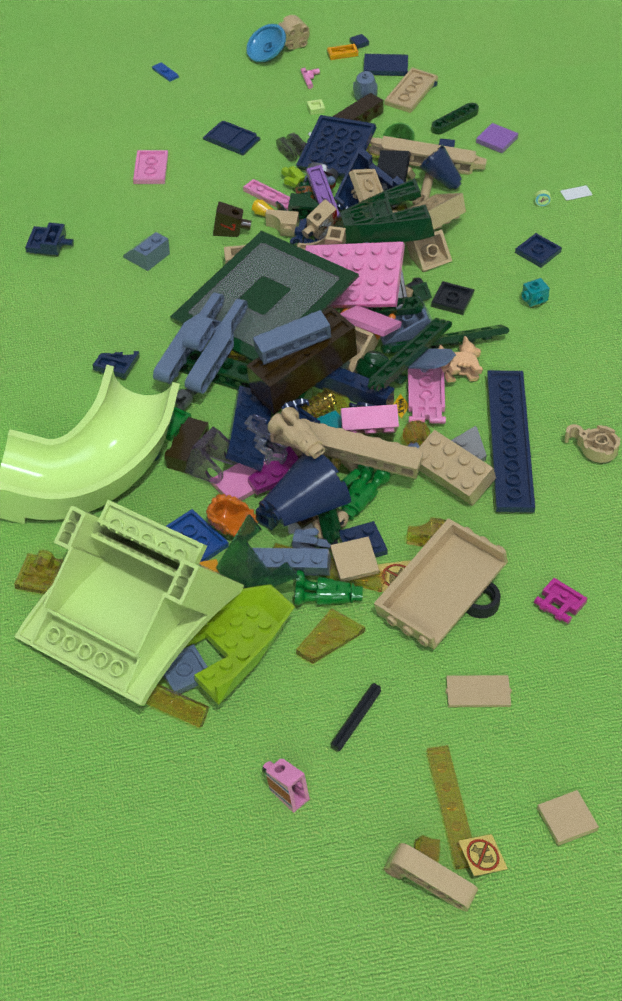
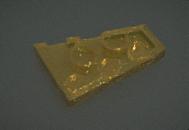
(328, 636)

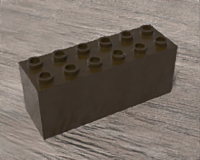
(299, 371)

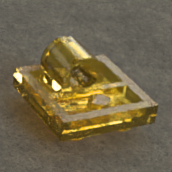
(38, 572)

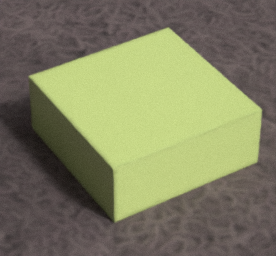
(316, 107)

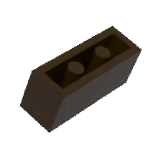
(182, 444)

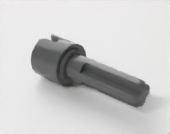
(184, 398)

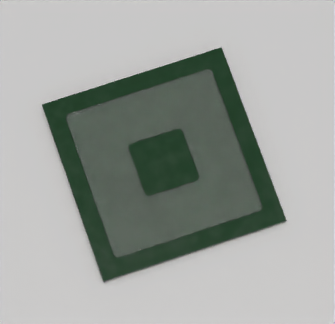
(277, 283)

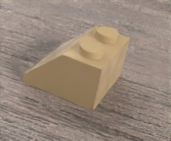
(430, 251)

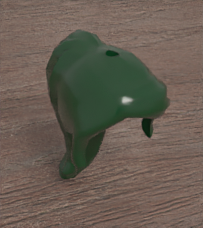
(371, 363)

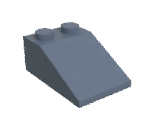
(410, 326)

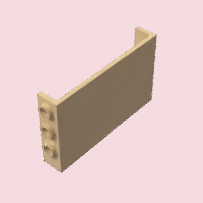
(441, 583)

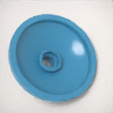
(266, 43)

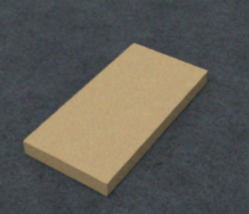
(411, 90)

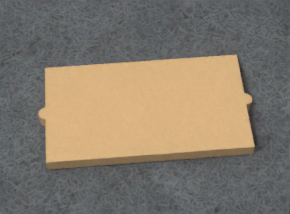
(478, 691)

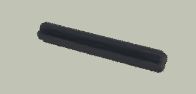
(355, 717)

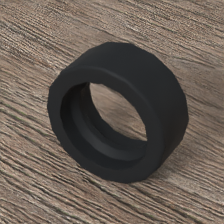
(488, 610)

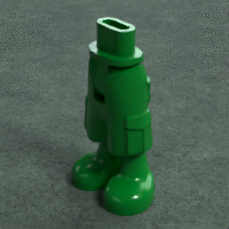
(364, 493)
(327, 591)

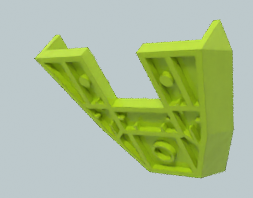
(243, 635)

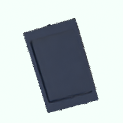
(232, 137)

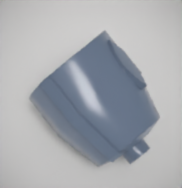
(364, 84)

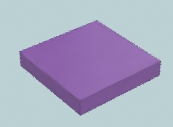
(497, 138)

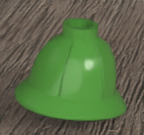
(401, 131)

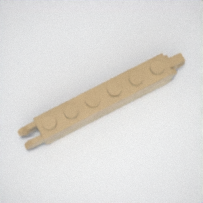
(463, 159)

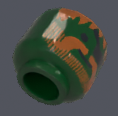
(305, 188)

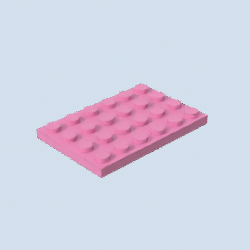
(378, 271)

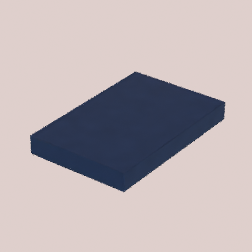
(386, 64)

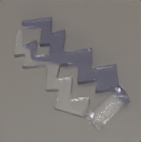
(280, 450)

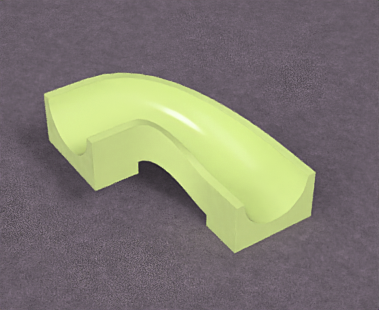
(91, 461)

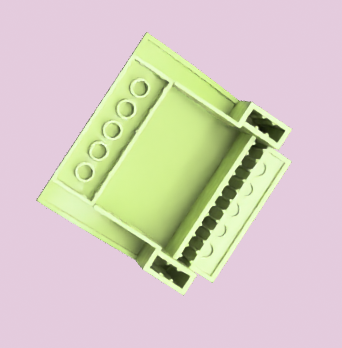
(124, 599)

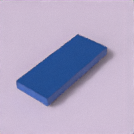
(165, 72)

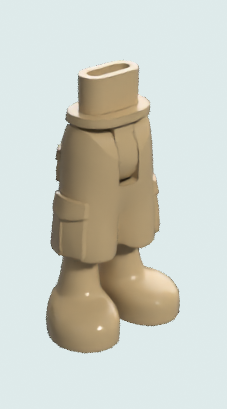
(298, 435)

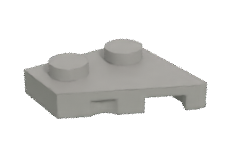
(472, 443)

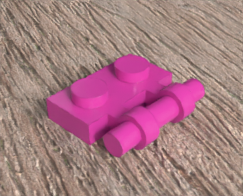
(563, 596)

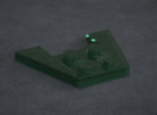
(245, 566)

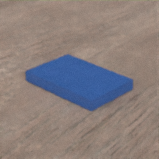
(197, 528)

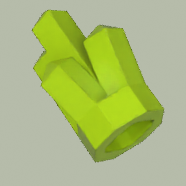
(292, 176)

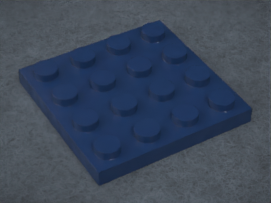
(335, 143)

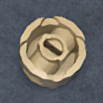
(296, 32)

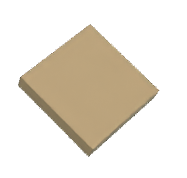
(354, 559)
(567, 817)

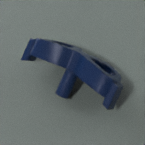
(297, 403)

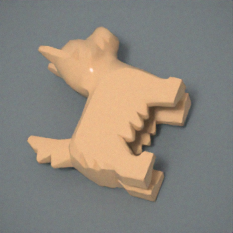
(464, 362)

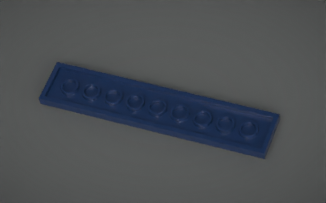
(510, 442)

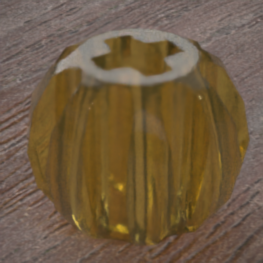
(415, 432)

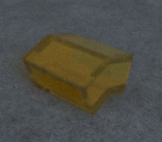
(428, 847)

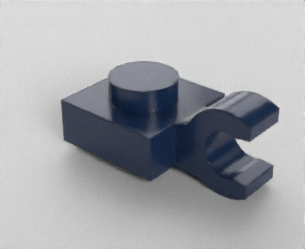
(299, 237)

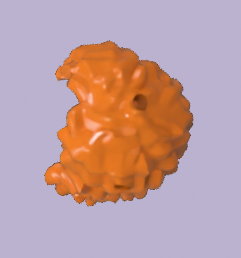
(228, 513)

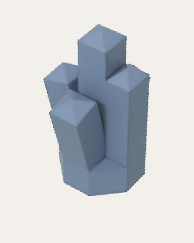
(306, 539)

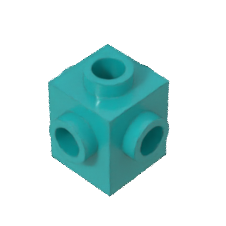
(535, 292)

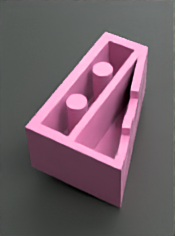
(370, 419)

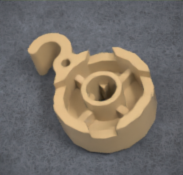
(596, 444)

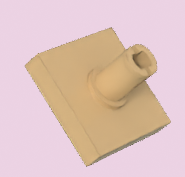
(365, 183)

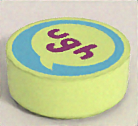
(543, 198)

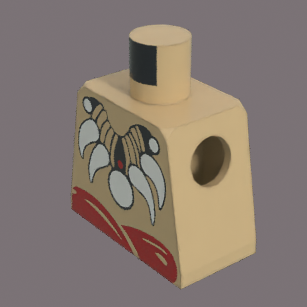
(320, 220)

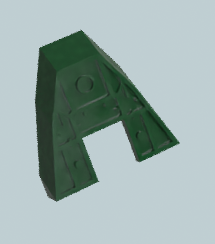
(376, 223)

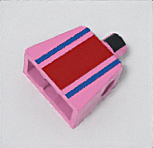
(287, 783)

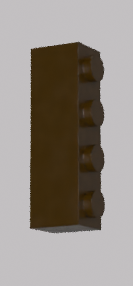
(363, 109)

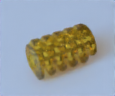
(321, 404)

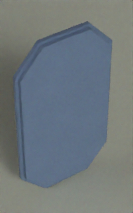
(433, 359)

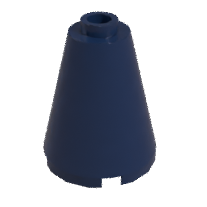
(442, 168)

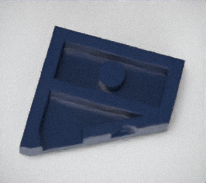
(121, 363)

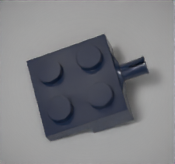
(48, 239)

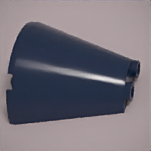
(361, 160)
(306, 491)

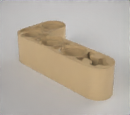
(430, 875)

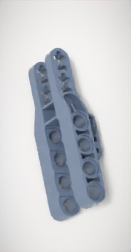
(194, 336)

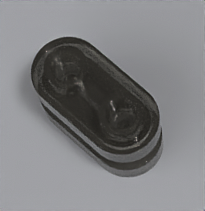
(291, 146)

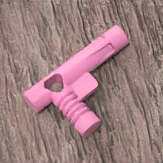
(308, 75)

